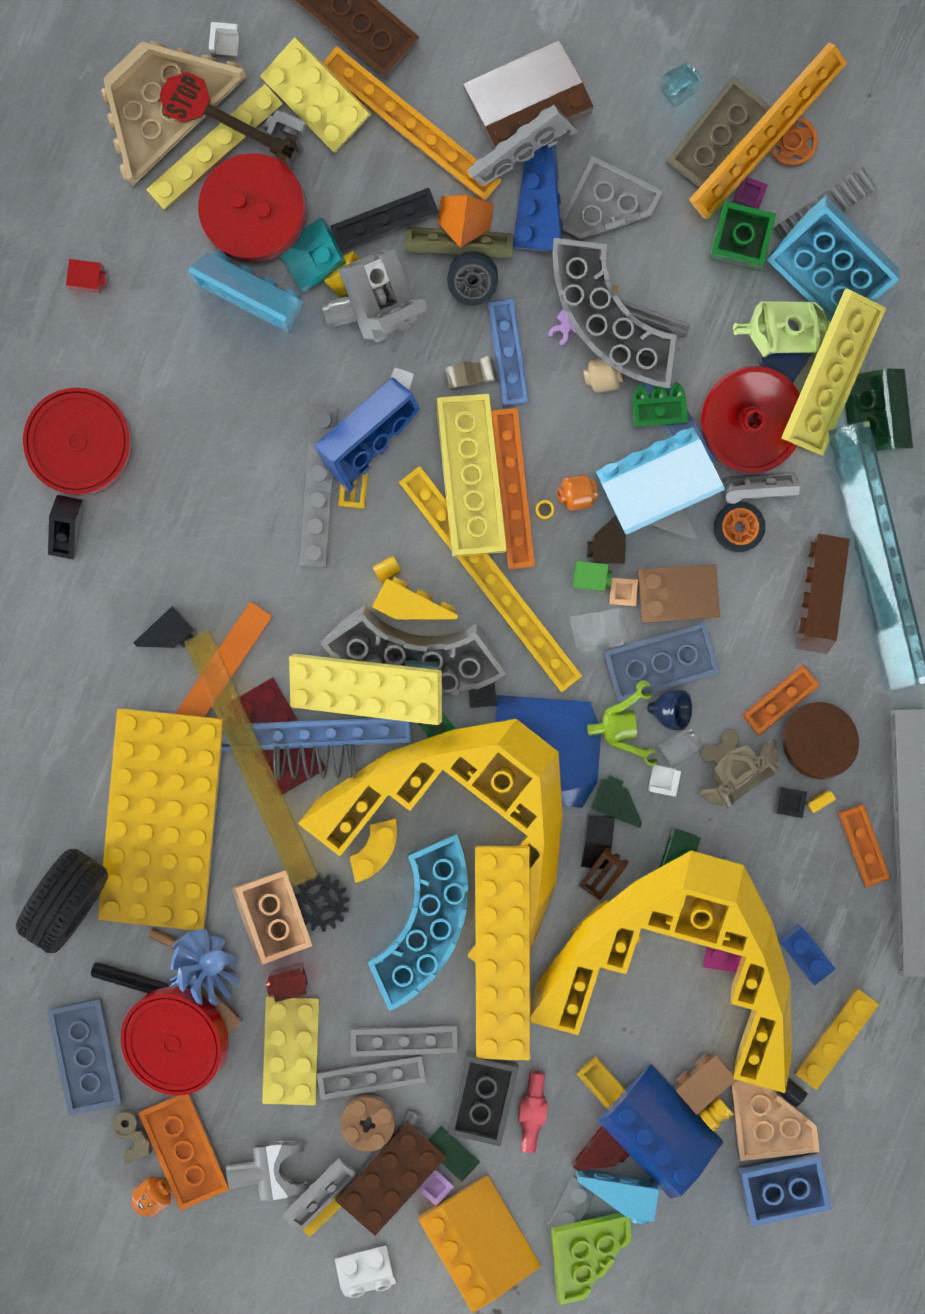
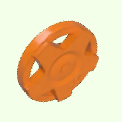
(795, 143)

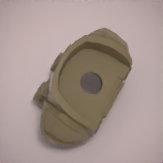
(737, 768)

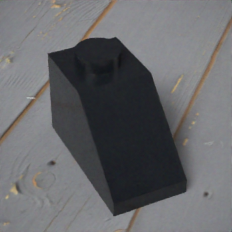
(64, 526)
(167, 631)
(596, 838)

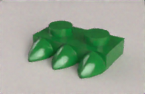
(659, 408)

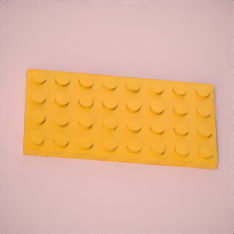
(161, 819)

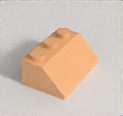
(271, 917)

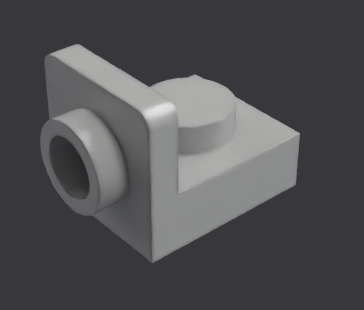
(287, 122)

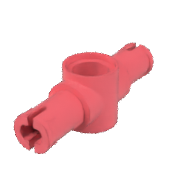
(532, 1111)

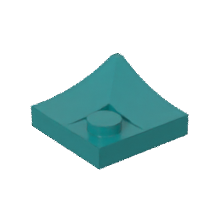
(313, 255)

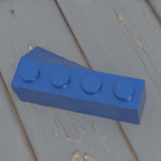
(366, 432)

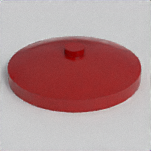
(748, 417)

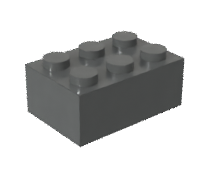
(483, 1099)

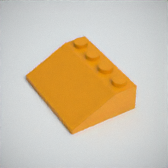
(479, 1242)

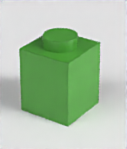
(591, 576)

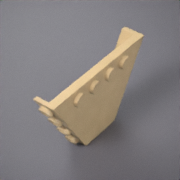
(136, 107)

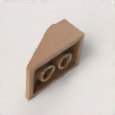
(678, 593)

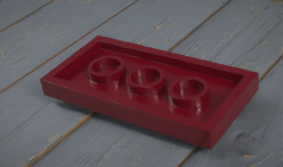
(269, 704)

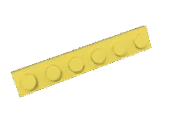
(212, 149)

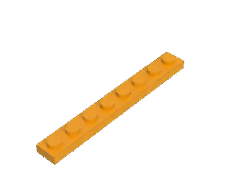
(407, 121)
(768, 131)

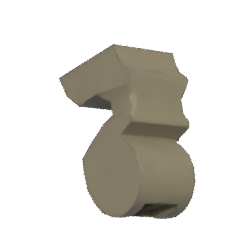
(470, 374)
(126, 1127)

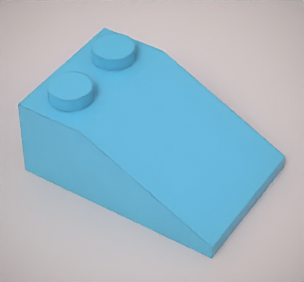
(628, 1194)

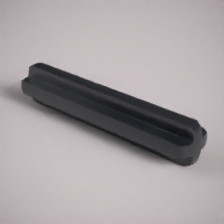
(125, 978)

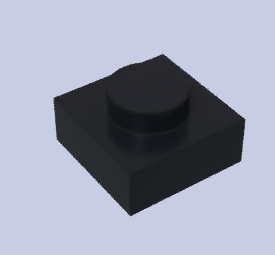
(483, 696)
(791, 802)

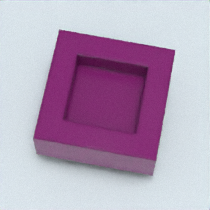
(750, 193)

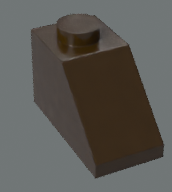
(608, 544)

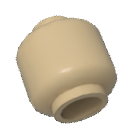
(602, 376)

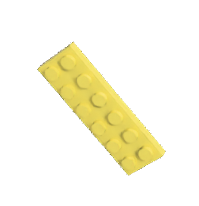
(834, 372)
(470, 475)
(366, 689)

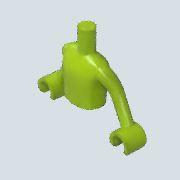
(622, 725)

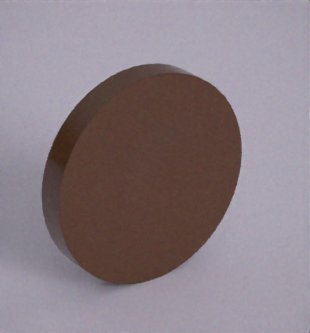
(820, 740)

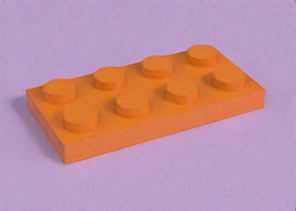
(184, 1150)

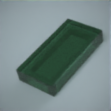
(459, 1158)

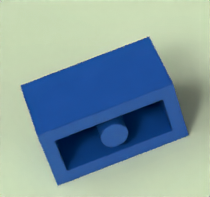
(806, 954)

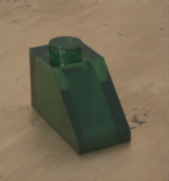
(615, 801)

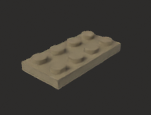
(718, 132)

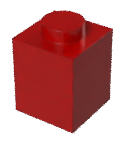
(86, 276)

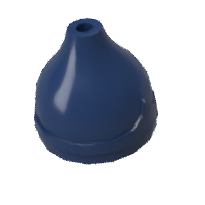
(672, 709)

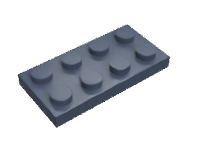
(662, 661)
(84, 1056)

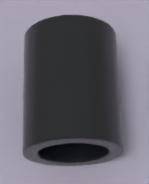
(794, 1093)

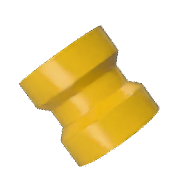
(715, 1113)

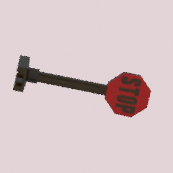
(187, 99)

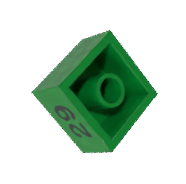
(742, 235)

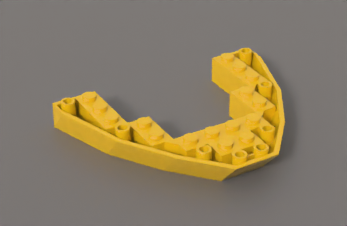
(495, 761)
(697, 902)

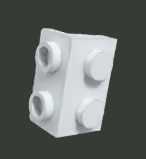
(365, 1272)

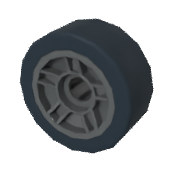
(478, 290)

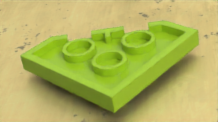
(585, 1253)

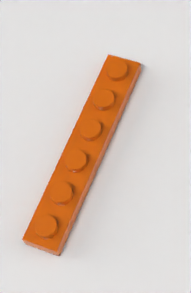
(513, 488)

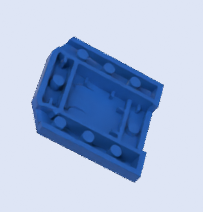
(565, 729)

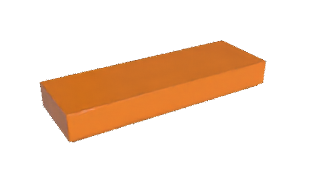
(780, 700)
(864, 845)

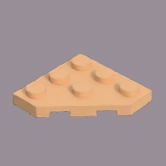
(769, 1124)

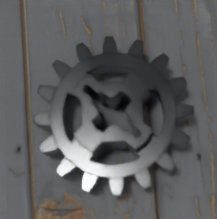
(333, 906)

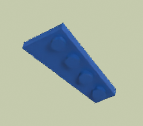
(539, 203)

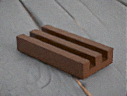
(613, 859)

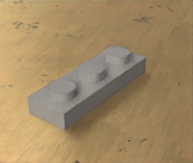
(319, 1194)

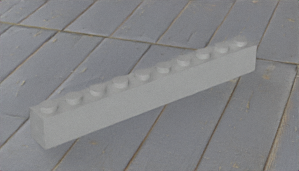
(909, 818)

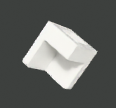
(224, 40)
(664, 780)

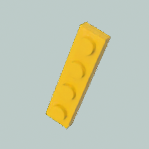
(836, 1038)

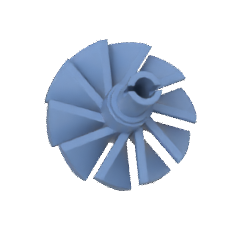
(200, 962)

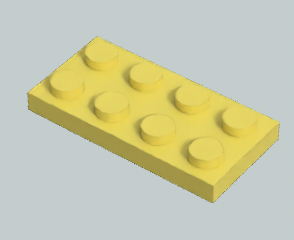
(315, 94)
(291, 1051)

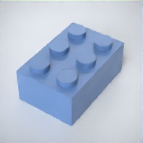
(784, 1188)

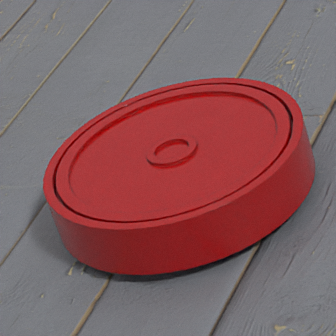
(252, 208)
(77, 441)
(174, 1041)

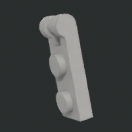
(760, 486)

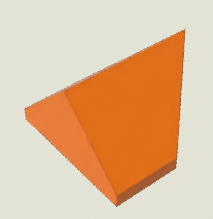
(464, 217)

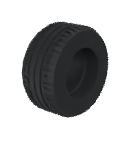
(61, 900)

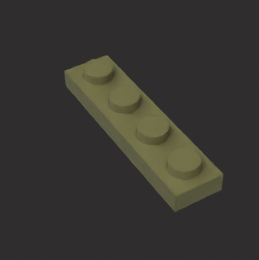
(438, 241)

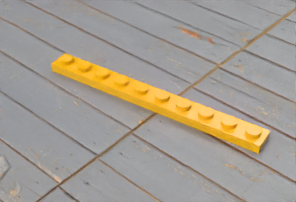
(494, 586)

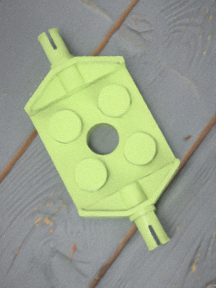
(773, 335)

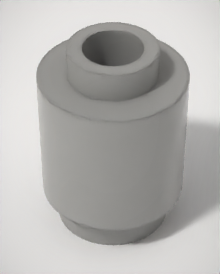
(339, 312)

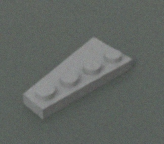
(521, 146)

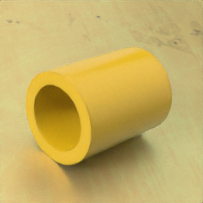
(546, 502)
(386, 569)

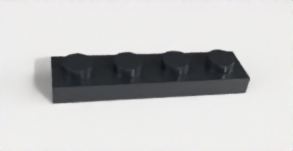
(384, 219)

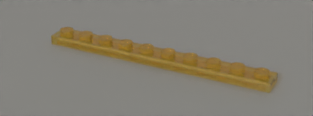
(251, 758)

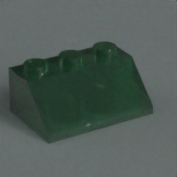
(883, 401)

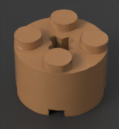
(375, 1135)

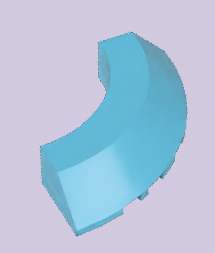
(432, 926)

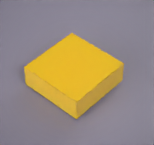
(820, 801)

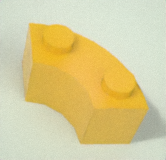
(376, 851)

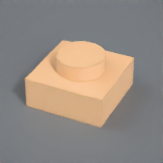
(623, 591)

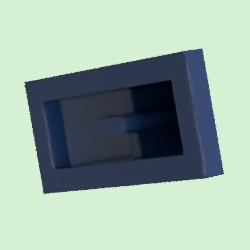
(786, 363)

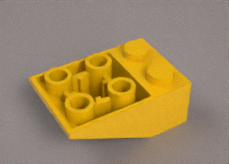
(406, 605)

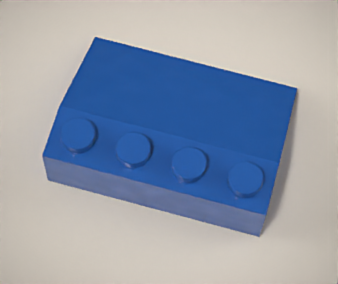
(661, 1132)

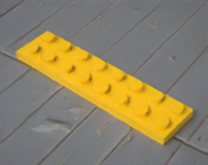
(502, 952)

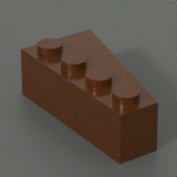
(823, 593)

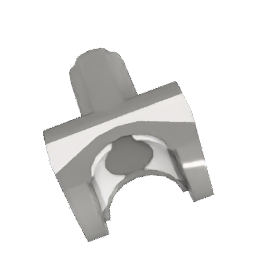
(267, 1171)

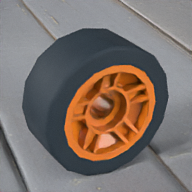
(749, 517)

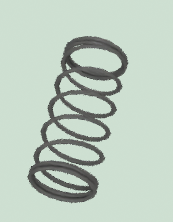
(350, 762)

